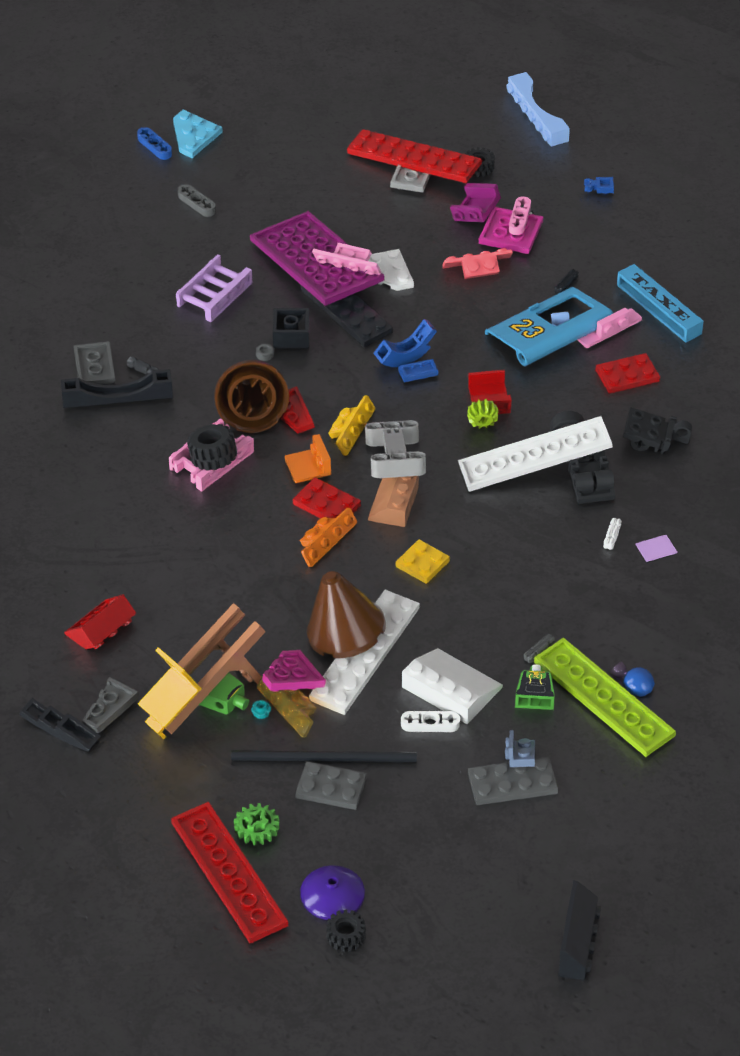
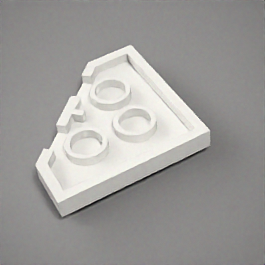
(394, 269)

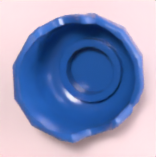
(639, 682)

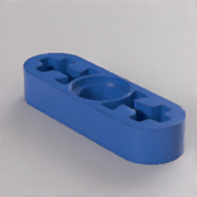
(147, 136)

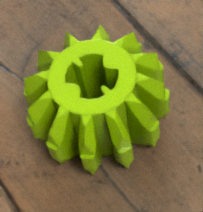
(482, 413)

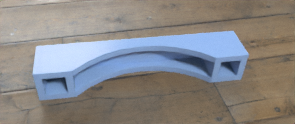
(552, 128)

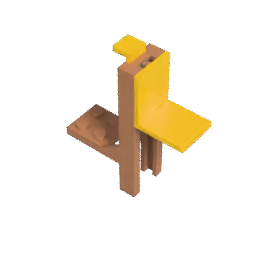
(178, 694)

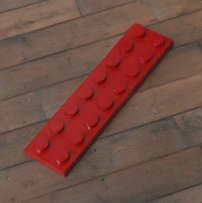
(414, 156)
(229, 872)

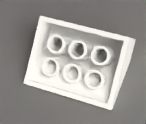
(449, 684)

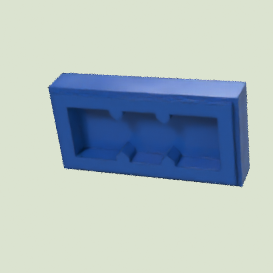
(418, 370)

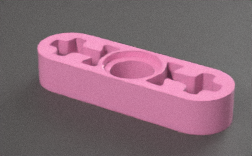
(517, 210)

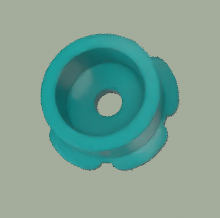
(261, 709)

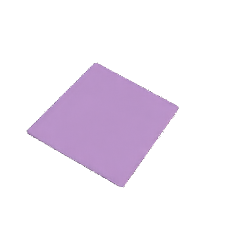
(656, 548)

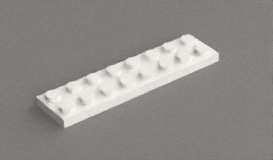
(535, 453)
(350, 675)

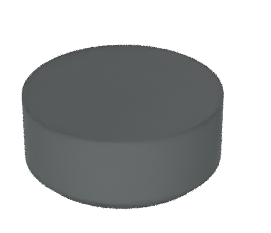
(265, 352)

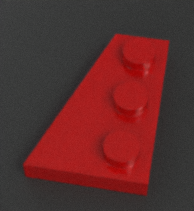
(297, 414)

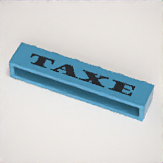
(660, 303)

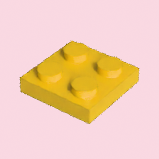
(422, 561)

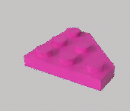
(292, 672)

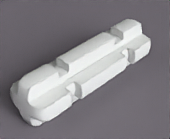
(612, 533)

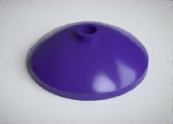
(325, 899)

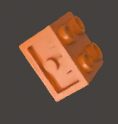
(310, 463)

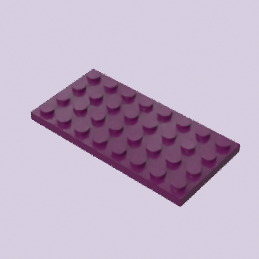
(291, 247)

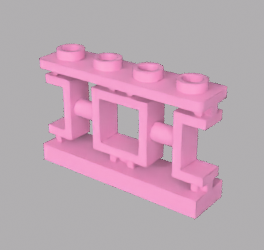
(204, 478)

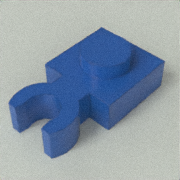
(601, 185)

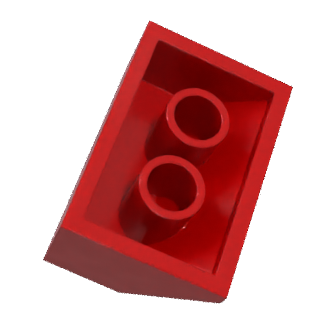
(101, 622)

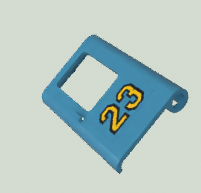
(537, 337)

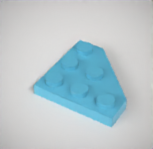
(194, 132)

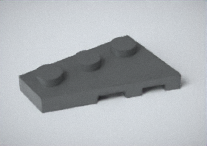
(111, 704)

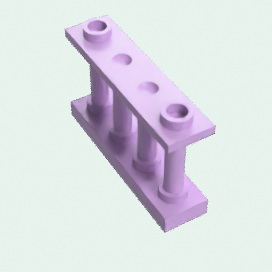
(220, 300)

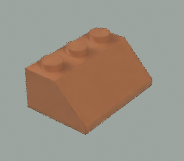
(394, 500)

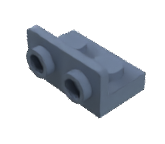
(520, 752)

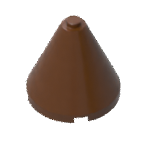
(251, 396)
(343, 619)

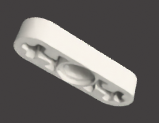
(415, 726)

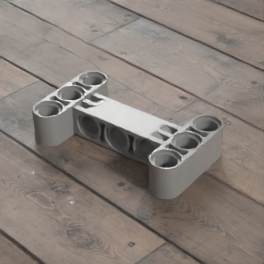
(395, 460)

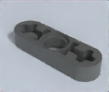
(205, 207)

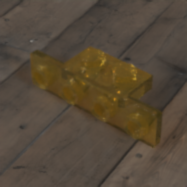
(292, 706)

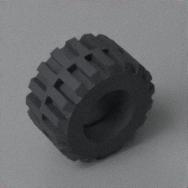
(212, 447)

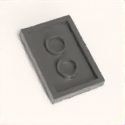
(95, 363)
(331, 785)

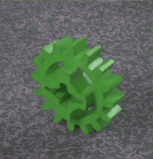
(256, 824)

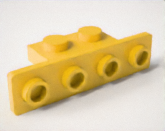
(351, 424)

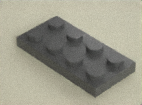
(507, 783)

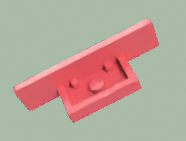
(478, 265)

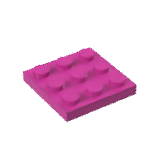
(497, 232)

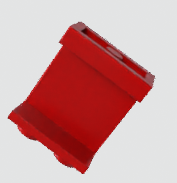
(490, 386)

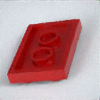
(627, 373)
(324, 499)

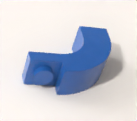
(409, 350)

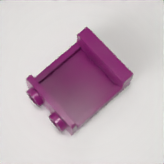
(477, 204)

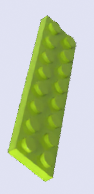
(605, 697)

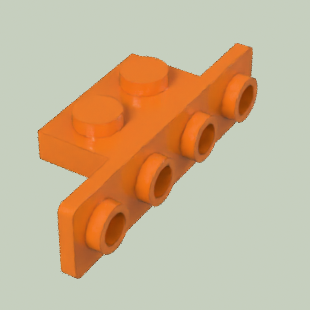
(325, 535)

